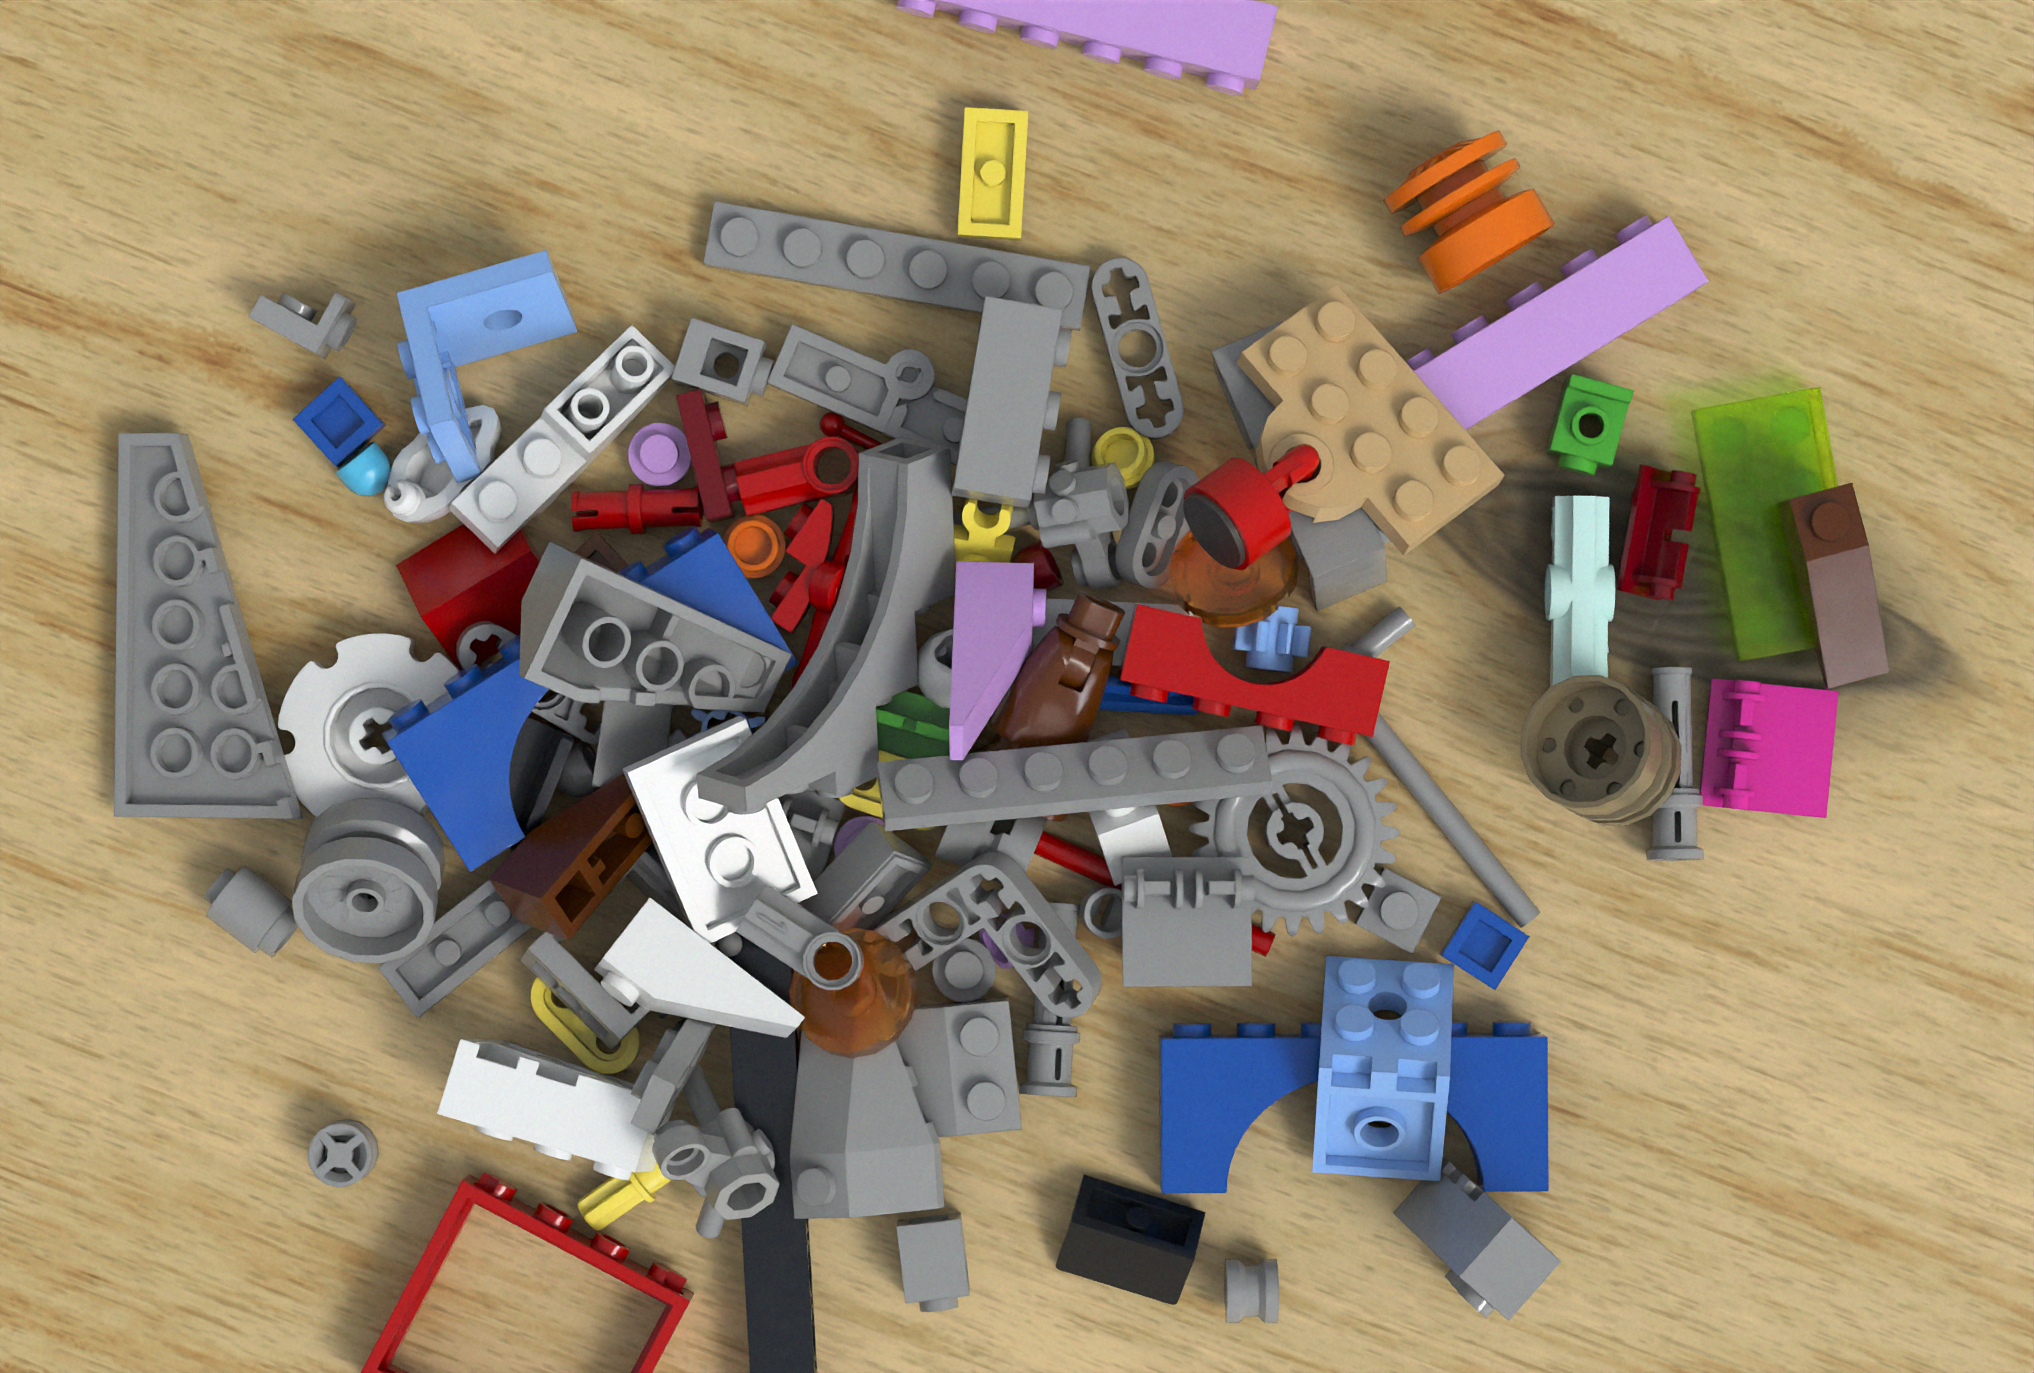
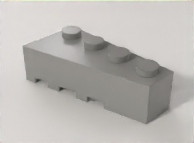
(1340, 554)

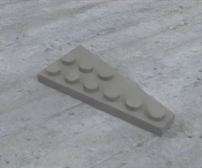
(186, 681)

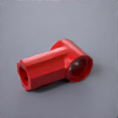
(792, 477)

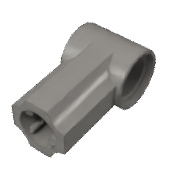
(796, 936)

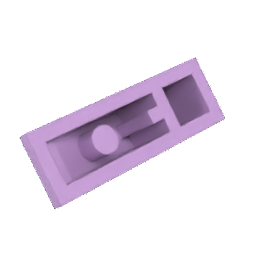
(990, 642)

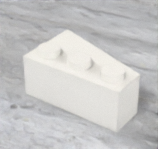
(549, 1103)

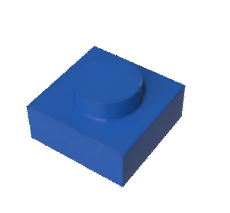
(339, 422)
(1484, 945)

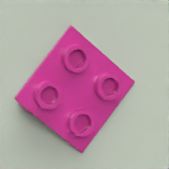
(1768, 748)

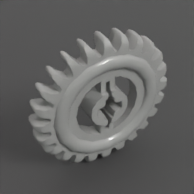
(1325, 885)

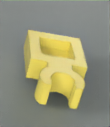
(983, 535)

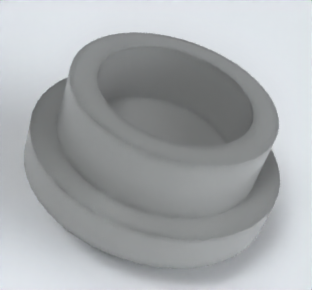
(965, 971)

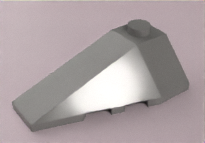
(622, 641)

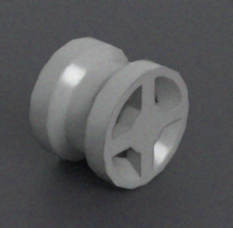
(333, 1160)
(1251, 1291)

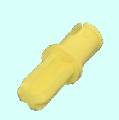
(618, 1196)

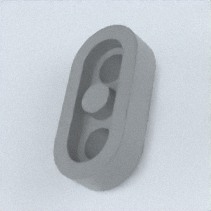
(1154, 525)

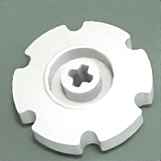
(333, 717)

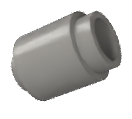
(251, 910)

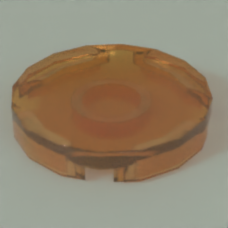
(1229, 595)
(868, 1012)

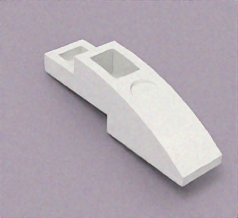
(563, 440)

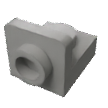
(294, 318)

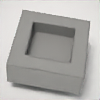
(1398, 911)

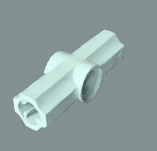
(1579, 587)

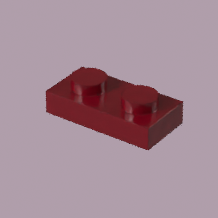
(703, 428)

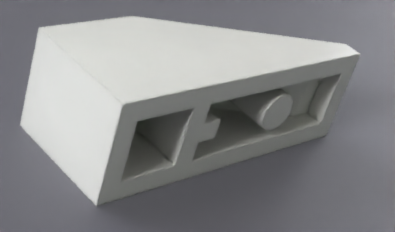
(683, 975)

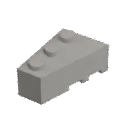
(1010, 403)
(1488, 1251)

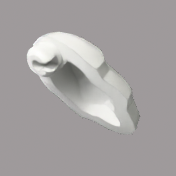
(424, 490)

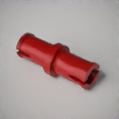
(636, 509)

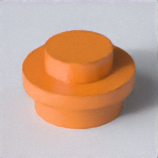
(756, 545)

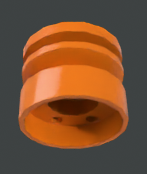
(1468, 211)

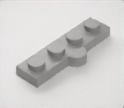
(887, 397)

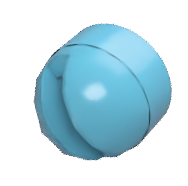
(366, 471)

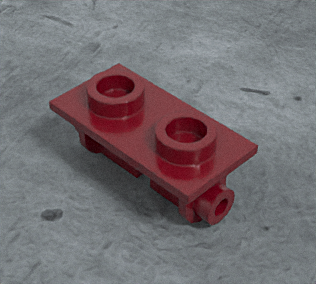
(1650, 561)

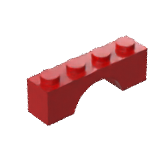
(1333, 690)

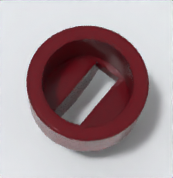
(1046, 571)

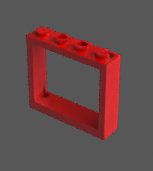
(551, 1226)

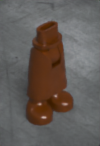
(1060, 682)

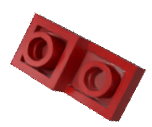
(811, 545)

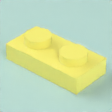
(992, 174)

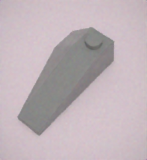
(861, 1137)

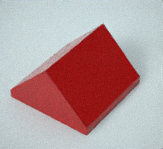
(466, 583)

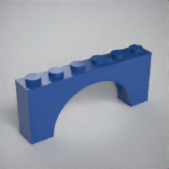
(465, 739)
(1224, 1081)

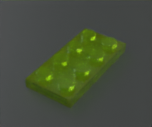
(1750, 461)

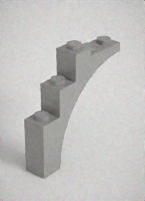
(868, 653)

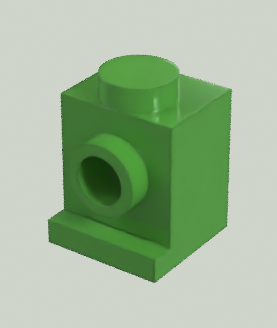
(1587, 397)

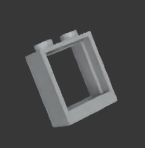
(577, 986)

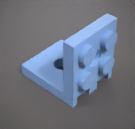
(468, 322)
(1383, 1068)

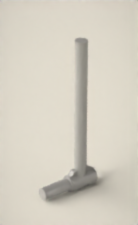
(1429, 793)

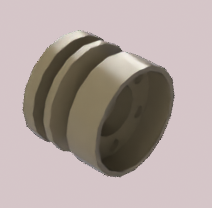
(1573, 730)

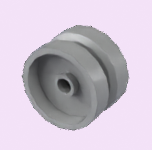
(369, 880)

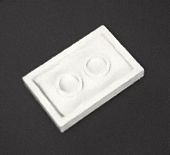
(711, 855)

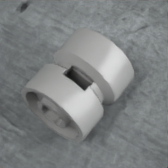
(1010, 836)

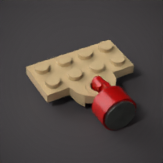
(1342, 437)

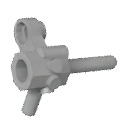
(1078, 508)
(720, 1159)

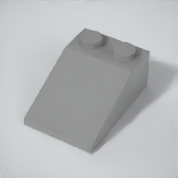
(964, 1066)

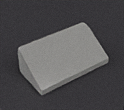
(628, 736)
(866, 880)

